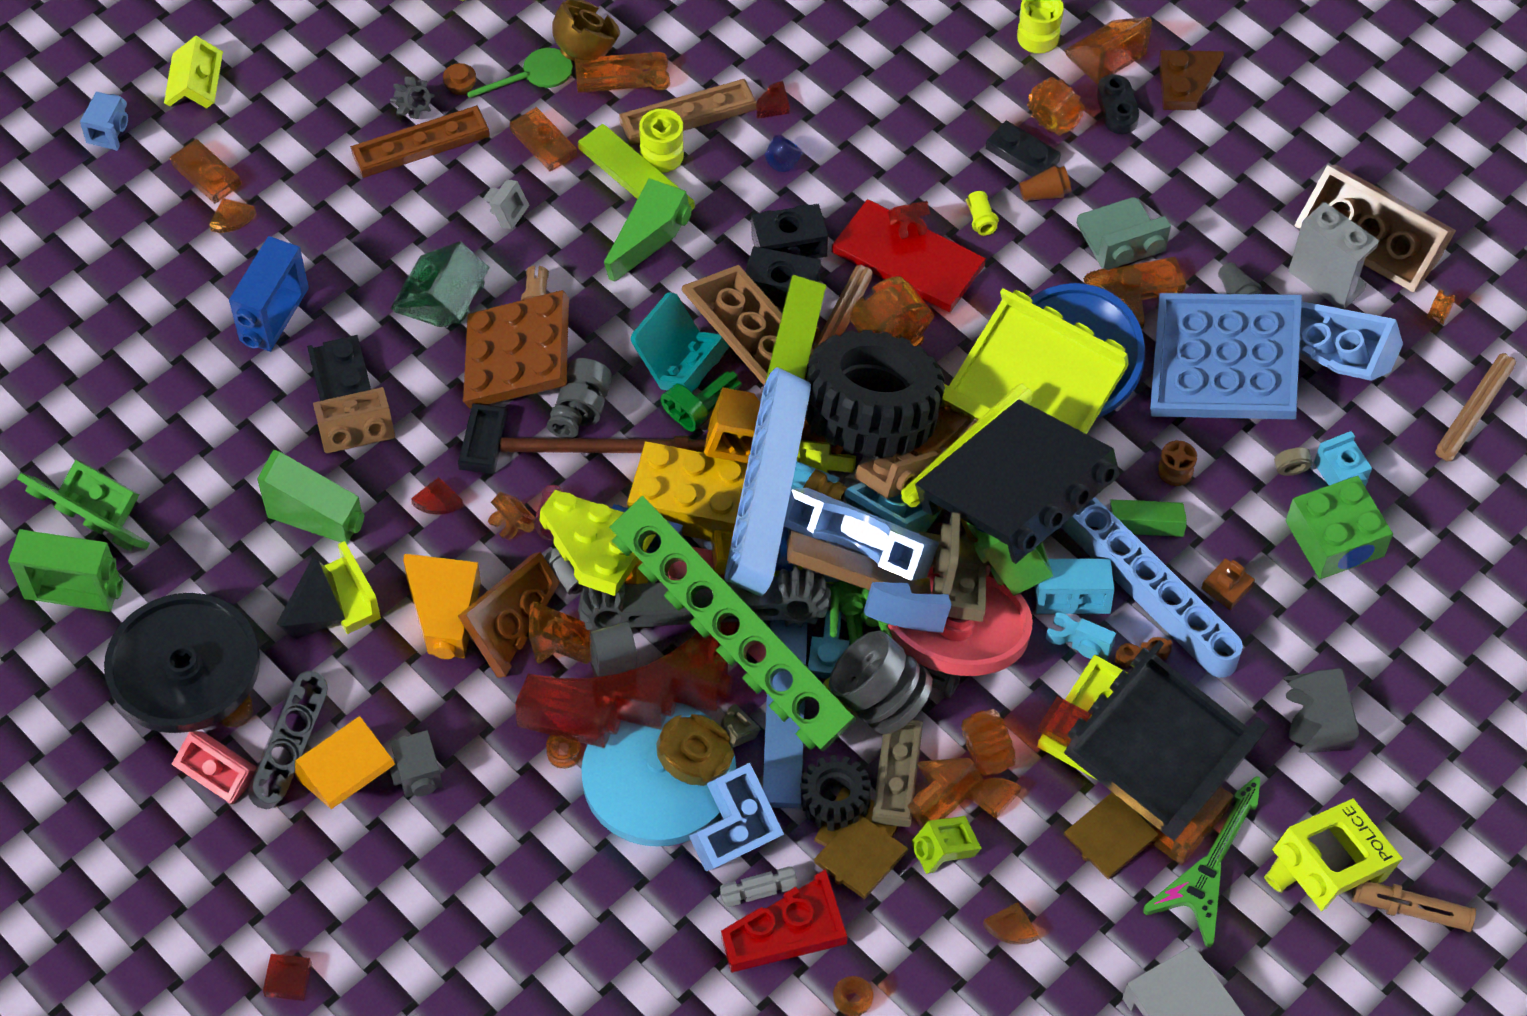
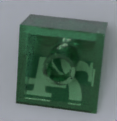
(442, 286)

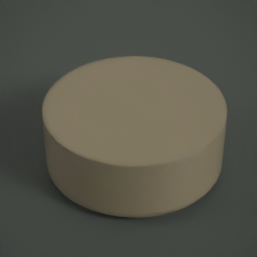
(1293, 461)

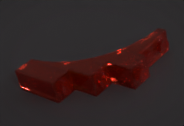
(593, 707)

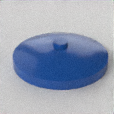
(1108, 320)

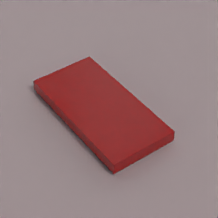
(929, 262)

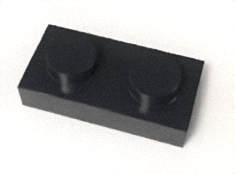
(1022, 149)

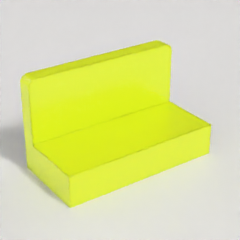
(194, 73)
(354, 591)

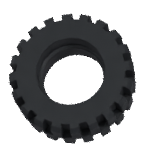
(873, 393)

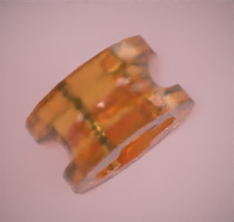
(1441, 306)
(562, 761)

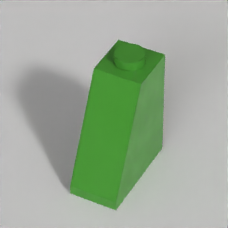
(308, 499)

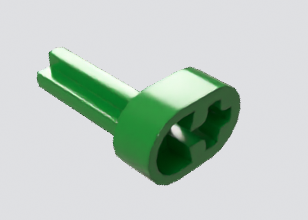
(693, 410)

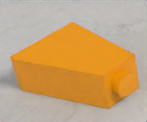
(732, 425)
(440, 593)

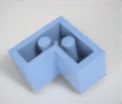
(745, 822)

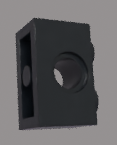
(791, 231)
(770, 267)

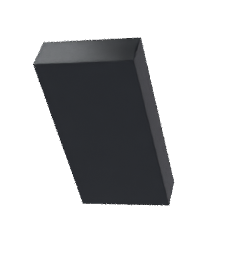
(483, 438)

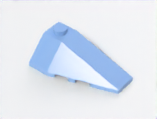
(1349, 340)

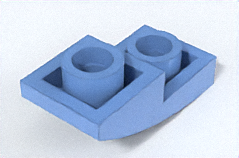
(900, 607)

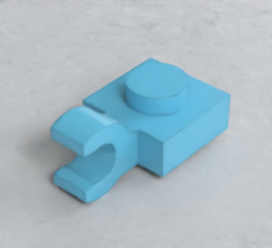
(1086, 636)
(826, 650)

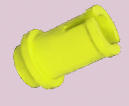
(984, 220)

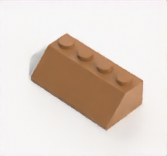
(1407, 237)
(739, 315)

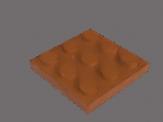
(516, 349)

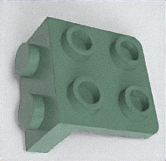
(1123, 233)

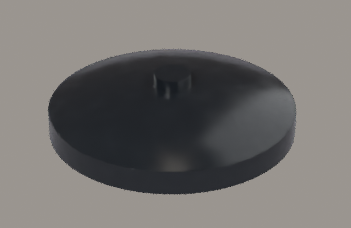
(182, 662)

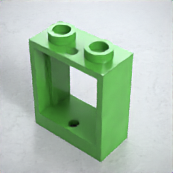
(65, 570)

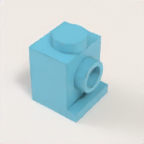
(1342, 459)

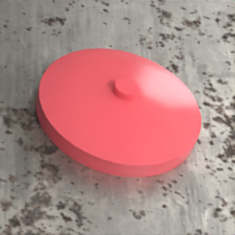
(970, 645)

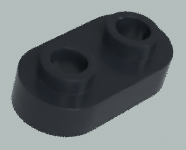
(1115, 97)

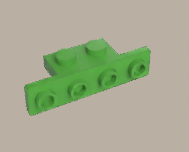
(94, 497)

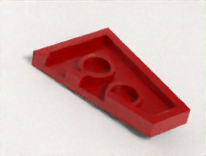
(793, 926)

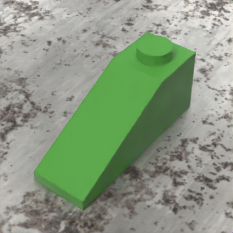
(649, 226)

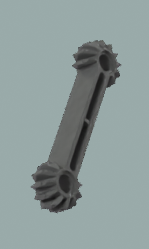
(792, 597)

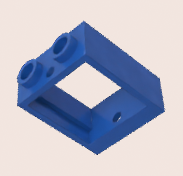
(269, 294)

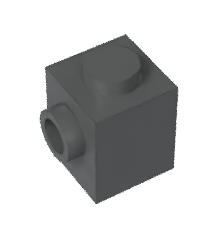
(415, 765)

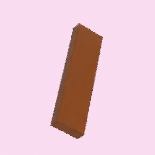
(420, 141)

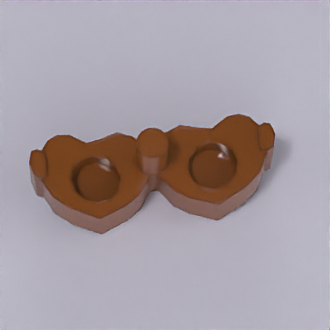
(1127, 651)

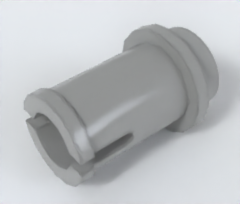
(564, 571)

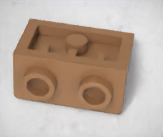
(354, 420)
(894, 473)

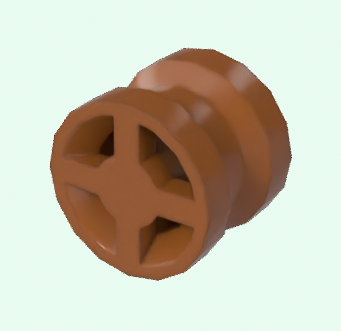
(1177, 454)

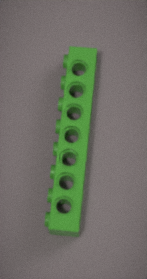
(645, 520)

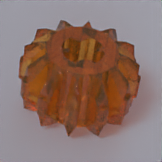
(1055, 106)
(988, 742)

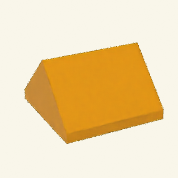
(343, 763)

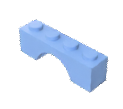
(840, 523)

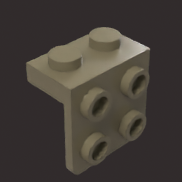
(959, 576)

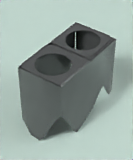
(1327, 713)

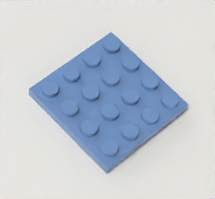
(1227, 356)

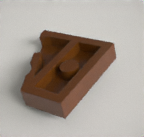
(1186, 76)

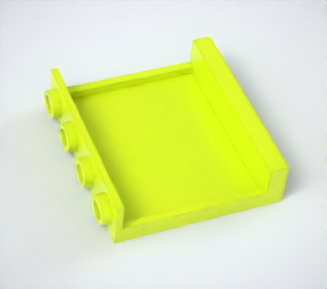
(1035, 347)

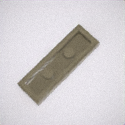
(897, 775)

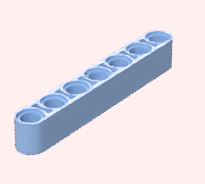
(768, 482)
(1162, 587)

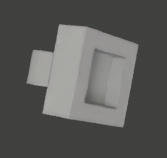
(507, 203)

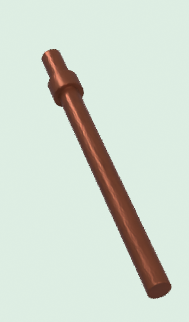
(585, 445)

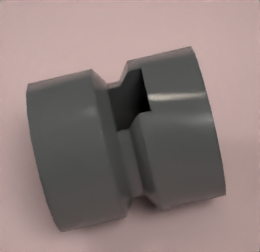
(586, 389)

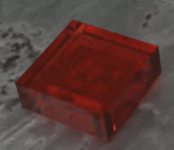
(1060, 720)
(287, 977)

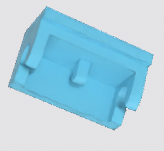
(1076, 587)

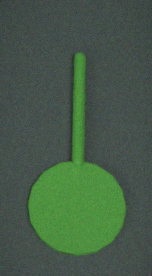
(542, 68)

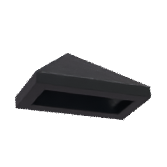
(313, 603)

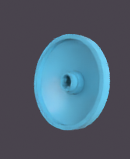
(637, 795)

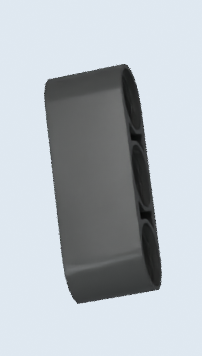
(612, 650)

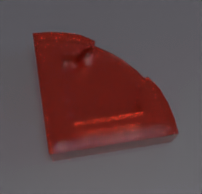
(773, 102)
(437, 499)

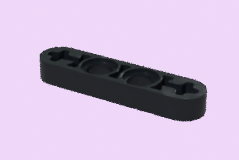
(284, 737)

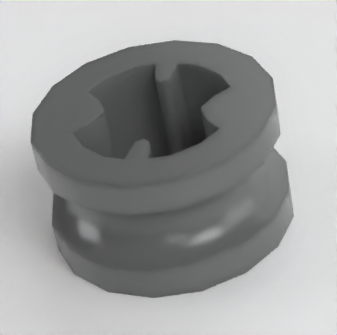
(564, 421)

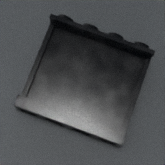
(1020, 477)
(1161, 743)

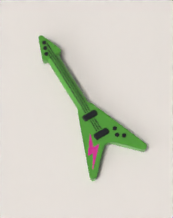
(1200, 884)

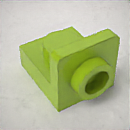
(945, 841)

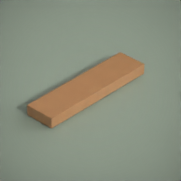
(696, 108)
(844, 564)

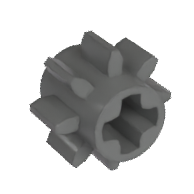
(419, 94)

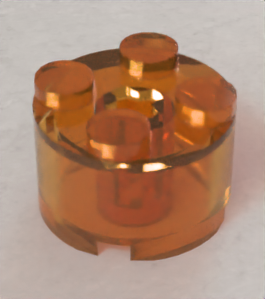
(893, 310)

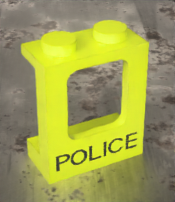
(1359, 837)

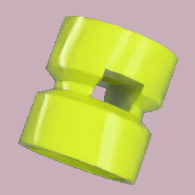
(1039, 25)
(662, 139)

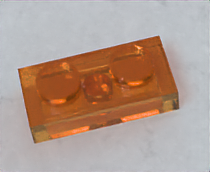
(205, 171)

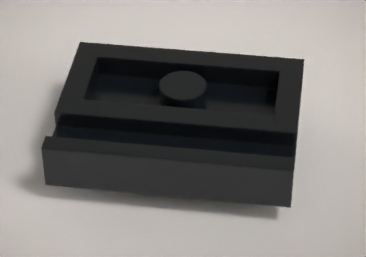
(339, 368)

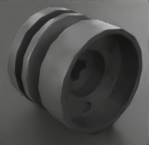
(880, 682)

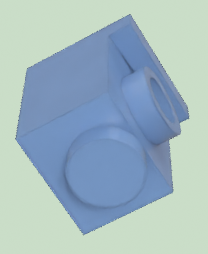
(104, 120)

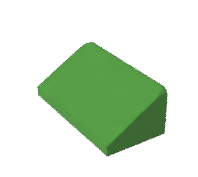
(1151, 517)

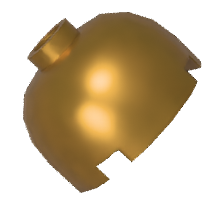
(582, 31)

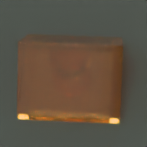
(1111, 47)

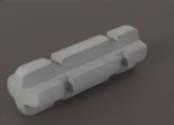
(758, 886)

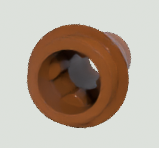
(1046, 185)

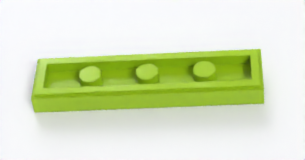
(621, 161)
(797, 326)

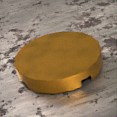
(694, 749)

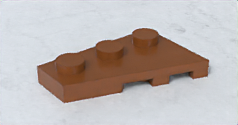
(501, 615)

